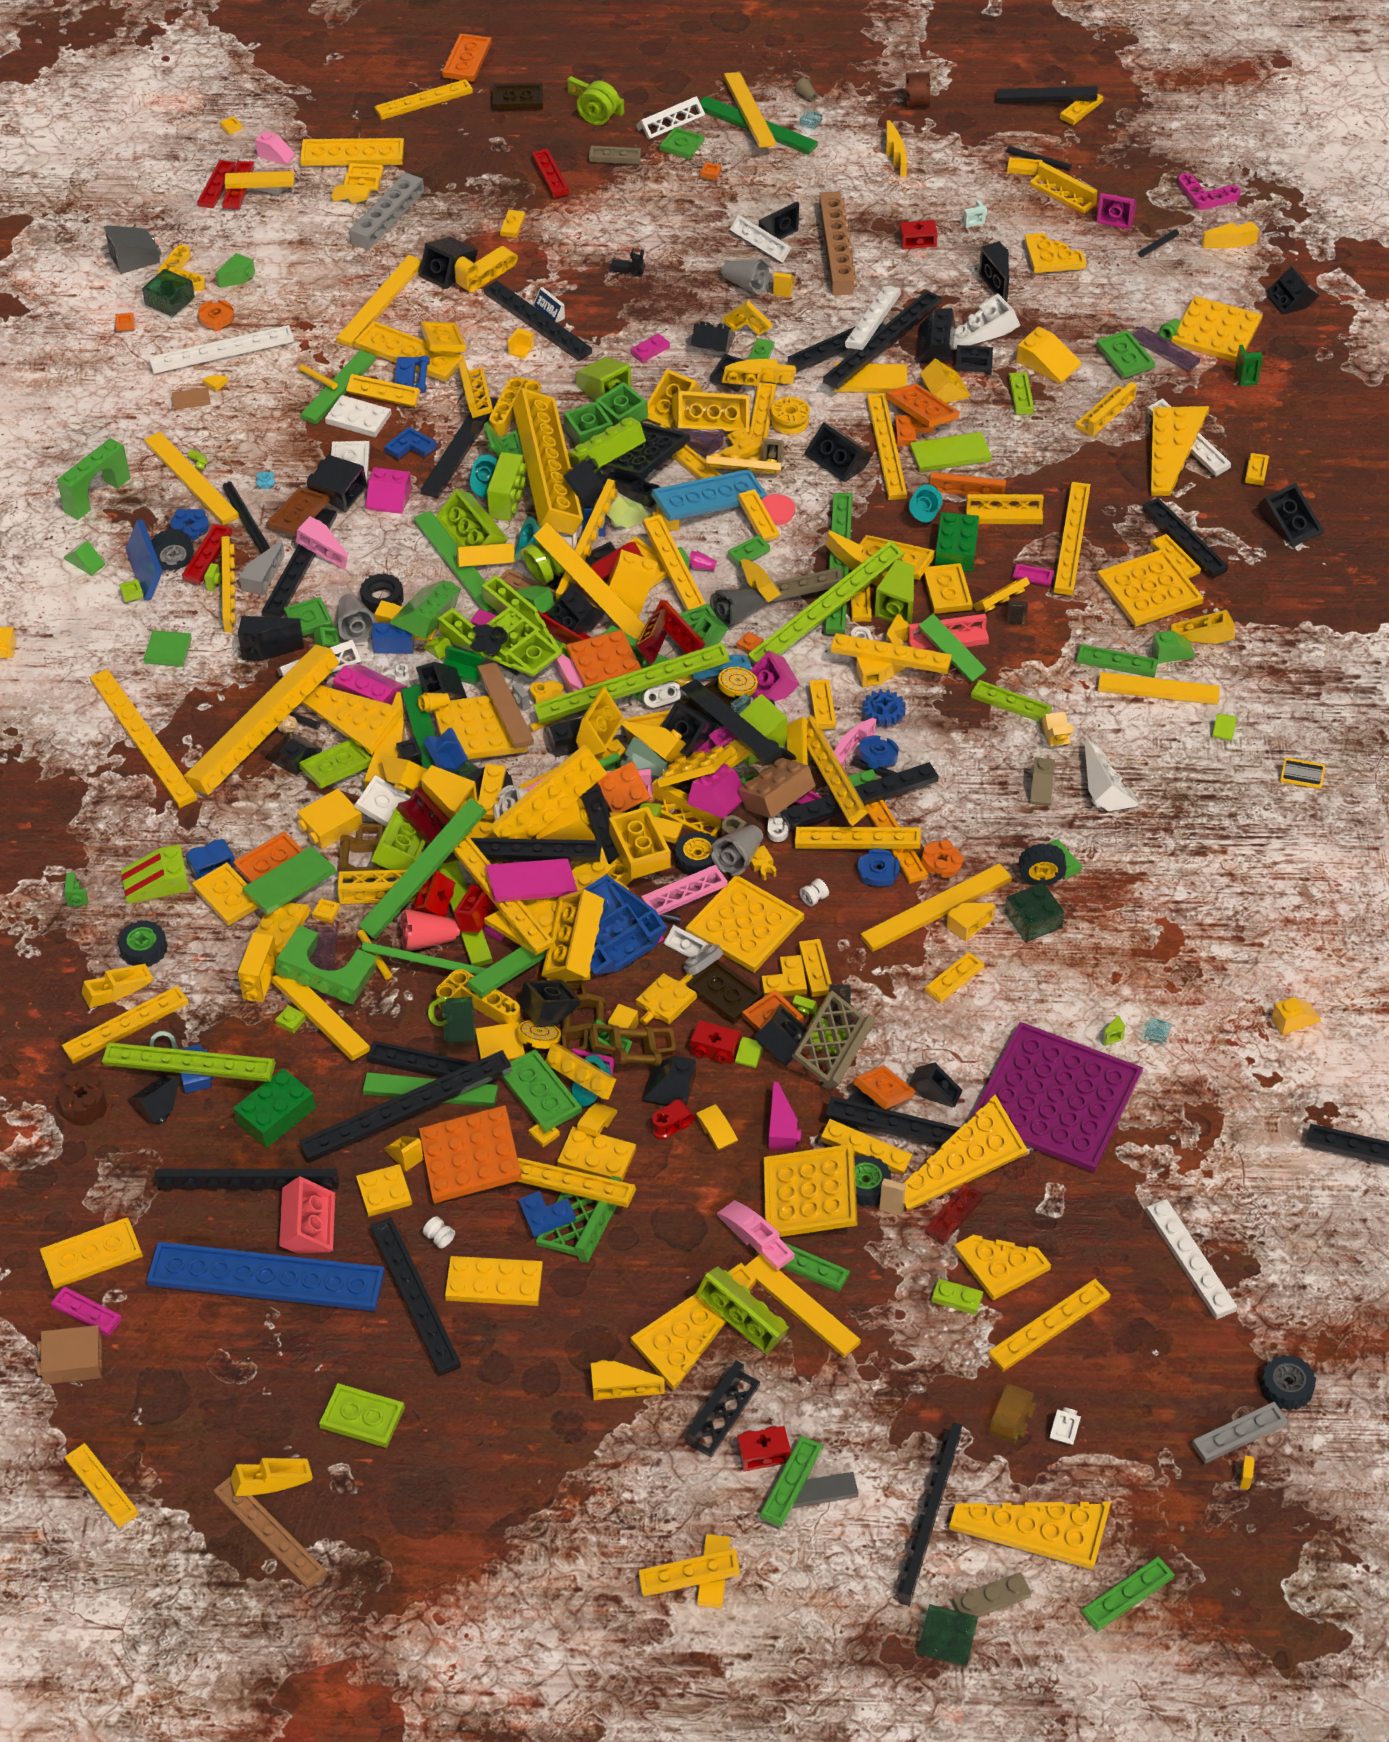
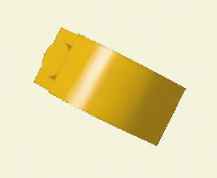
(1056, 729)

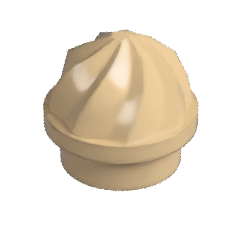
(288, 725)

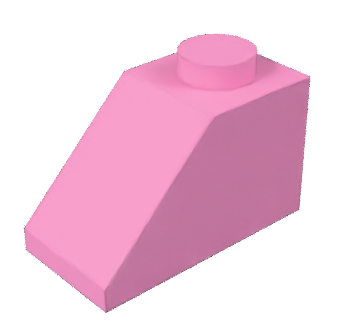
(273, 148)

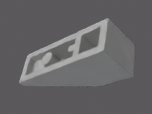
(261, 570)

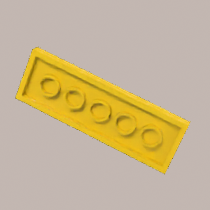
(345, 151)
(392, 343)
(550, 796)

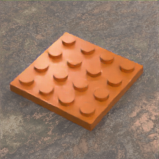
(470, 1154)

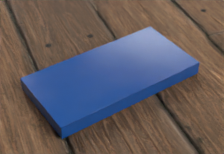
(144, 559)

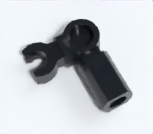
(636, 267)

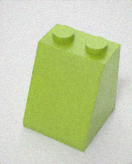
(603, 376)
(896, 593)
(767, 720)

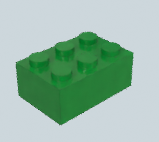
(957, 540)
(274, 1108)

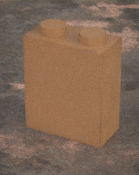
(70, 1354)

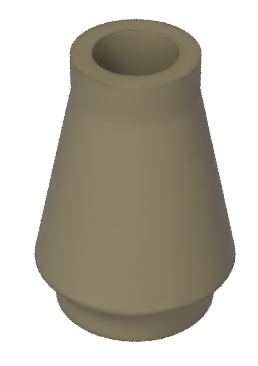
(806, 89)

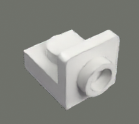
(1065, 1426)

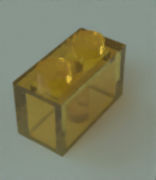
(1012, 1413)

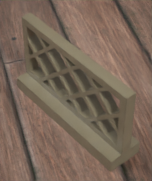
(849, 1046)

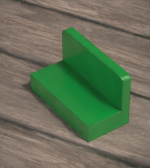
(1248, 367)
(465, 663)

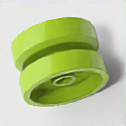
(598, 102)
(541, 563)

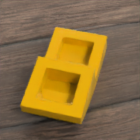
(354, 192)
(596, 1119)
(717, 1127)

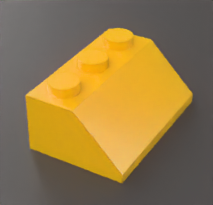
(599, 723)

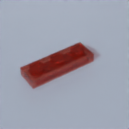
(953, 1214)

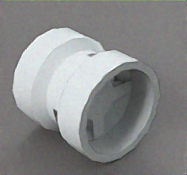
(814, 892)
(438, 1232)

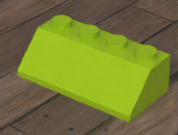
(610, 443)
(468, 521)
(742, 1310)

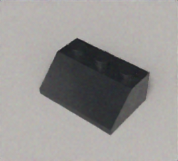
(936, 336)
(838, 452)

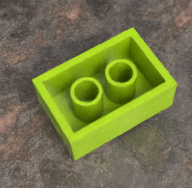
(506, 486)

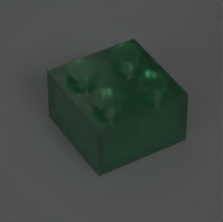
(168, 292)
(1034, 912)
(460, 1021)

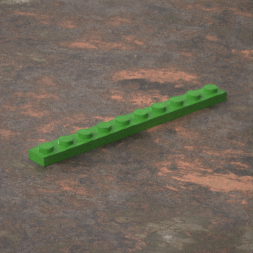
(841, 525)

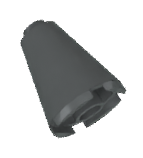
(735, 604)

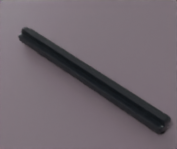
(246, 517)

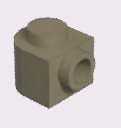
(731, 824)

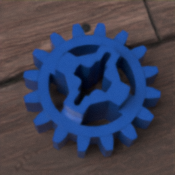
(884, 707)

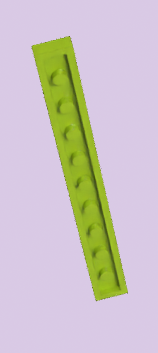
(829, 602)
(633, 682)

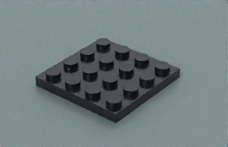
(648, 456)

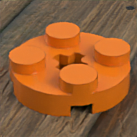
(222, 316)
(942, 850)

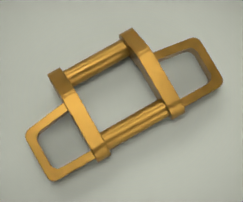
(359, 846)
(579, 1031)
(652, 1055)

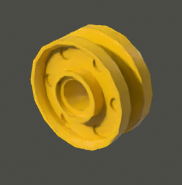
(790, 415)

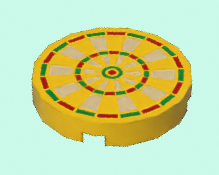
(737, 681)
(539, 1036)

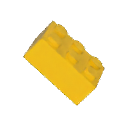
(639, 842)

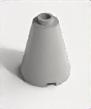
(748, 274)
(354, 619)
(736, 849)

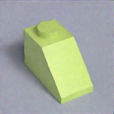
(627, 512)

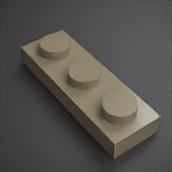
(615, 155)
(993, 1596)

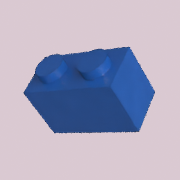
(392, 639)

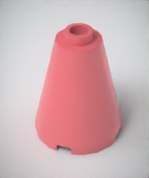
(426, 930)

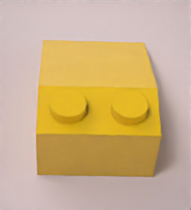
(1047, 355)
(661, 399)

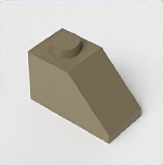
(773, 450)
(1042, 781)

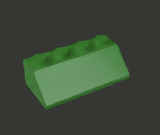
(424, 609)

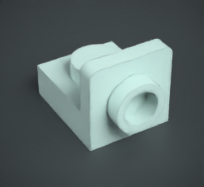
(975, 215)

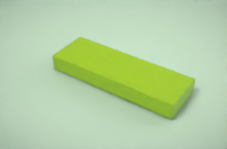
(1021, 393)

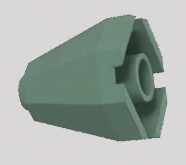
(644, 758)

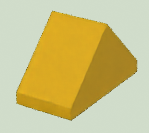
(783, 284)
(406, 1151)

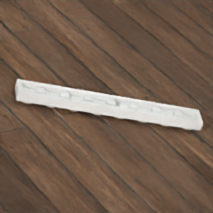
(221, 349)

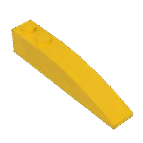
(387, 746)

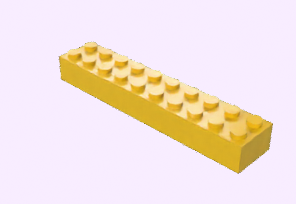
(546, 461)

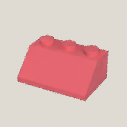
(307, 1217)

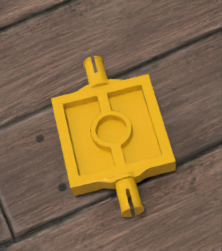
(665, 999)

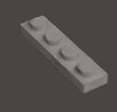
(1239, 1432)

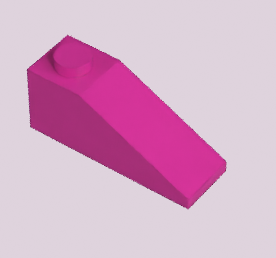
(783, 1123)

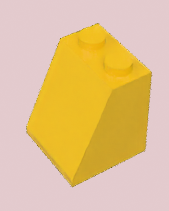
(632, 579)
(448, 790)
(569, 825)

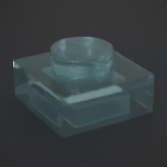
(811, 119)
(741, 703)
(1158, 1031)

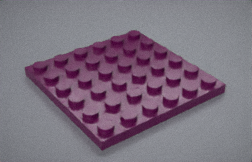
(1061, 1094)

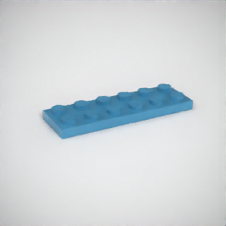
(705, 494)

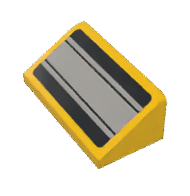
(1302, 773)

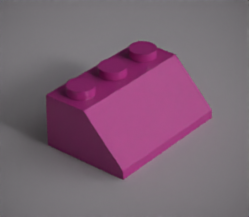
(367, 683)
(716, 792)

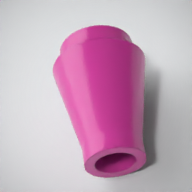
(701, 561)

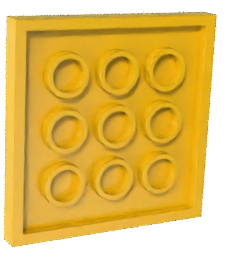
(1216, 328)
(1150, 587)
(476, 727)
(745, 923)
(811, 1190)

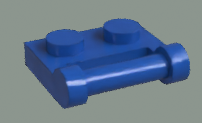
(406, 371)

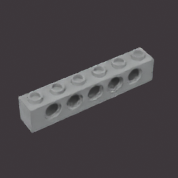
(386, 211)

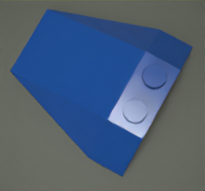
(625, 927)

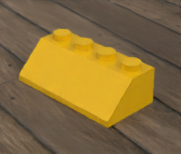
(711, 411)
(573, 936)

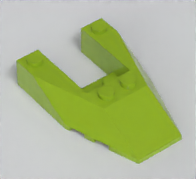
(528, 642)

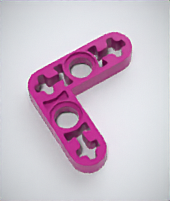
(1204, 200)

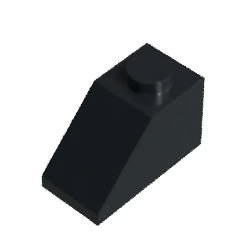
(935, 1085)

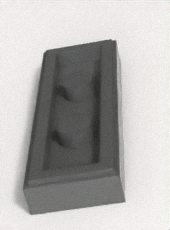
(827, 1489)

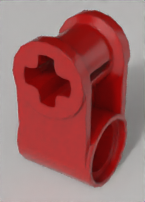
(671, 1119)

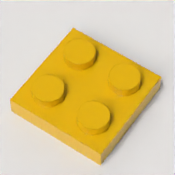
(384, 1190)

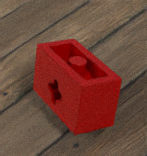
(918, 234)
(435, 895)
(473, 910)
(715, 1042)
(755, 1456)

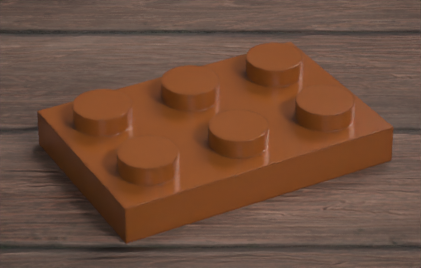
(297, 510)

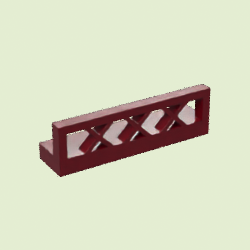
(653, 636)
(420, 817)

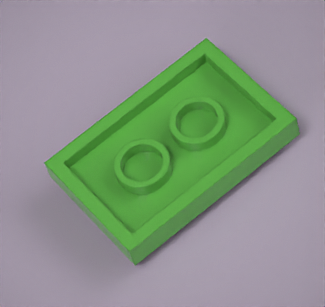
(1125, 354)

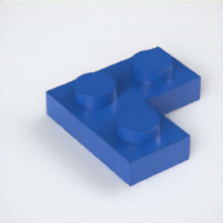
(410, 440)
(543, 1218)

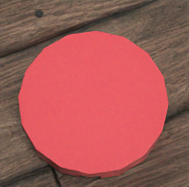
(779, 508)

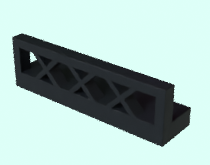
(715, 1404)

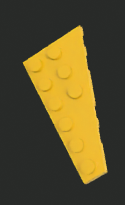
(1172, 441)
(354, 715)
(545, 908)
(971, 1152)
(684, 1333)
(1043, 1528)

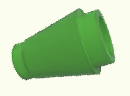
(1169, 329)

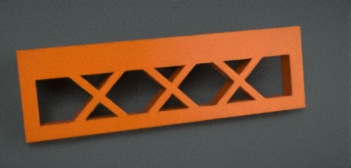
(966, 484)

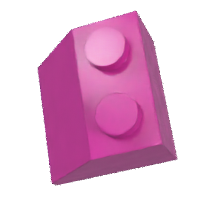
(1116, 211)
(388, 490)
(774, 677)

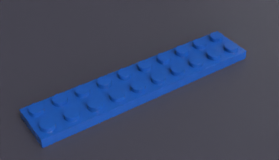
(266, 1276)

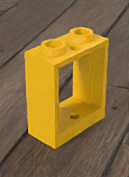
(257, 967)

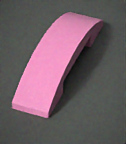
(854, 737)

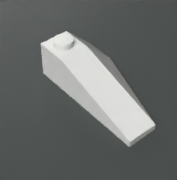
(991, 321)
(1105, 782)

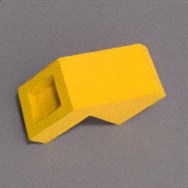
(898, 631)

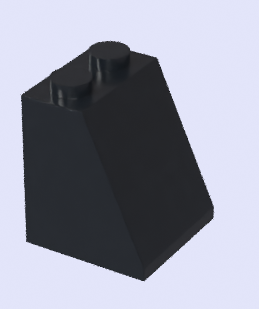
(440, 260)
(339, 480)

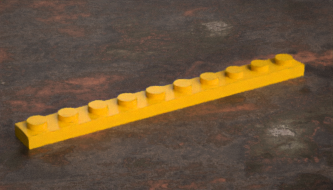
(143, 738)

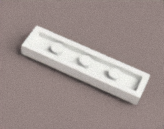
(760, 238)

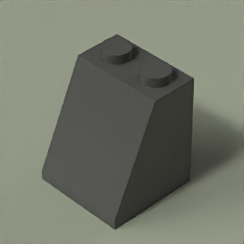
(131, 248)

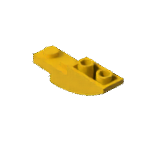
(755, 370)

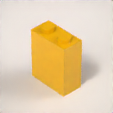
(329, 819)

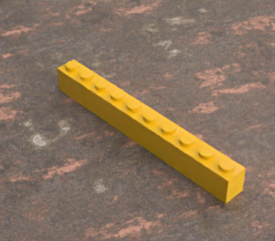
(261, 719)

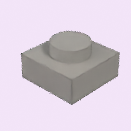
(521, 696)

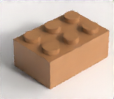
(776, 787)

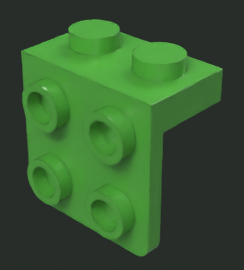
(508, 444)

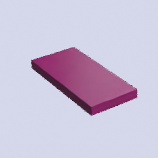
(530, 880)

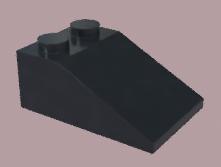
(995, 268)
(1290, 515)
(269, 637)

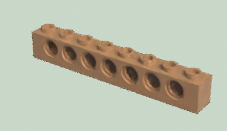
(837, 243)

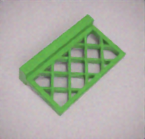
(589, 1234)

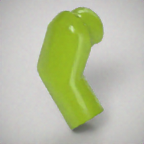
(199, 457)

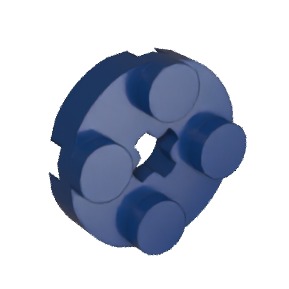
(195, 517)
(878, 751)
(875, 877)

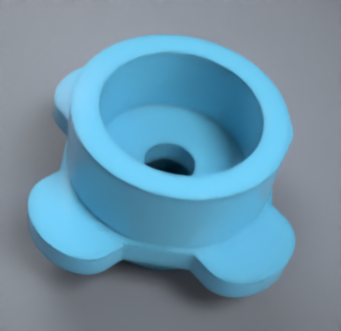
(265, 480)

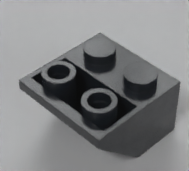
(1292, 292)
(711, 337)
(576, 610)
(440, 679)

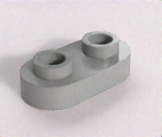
(709, 955)

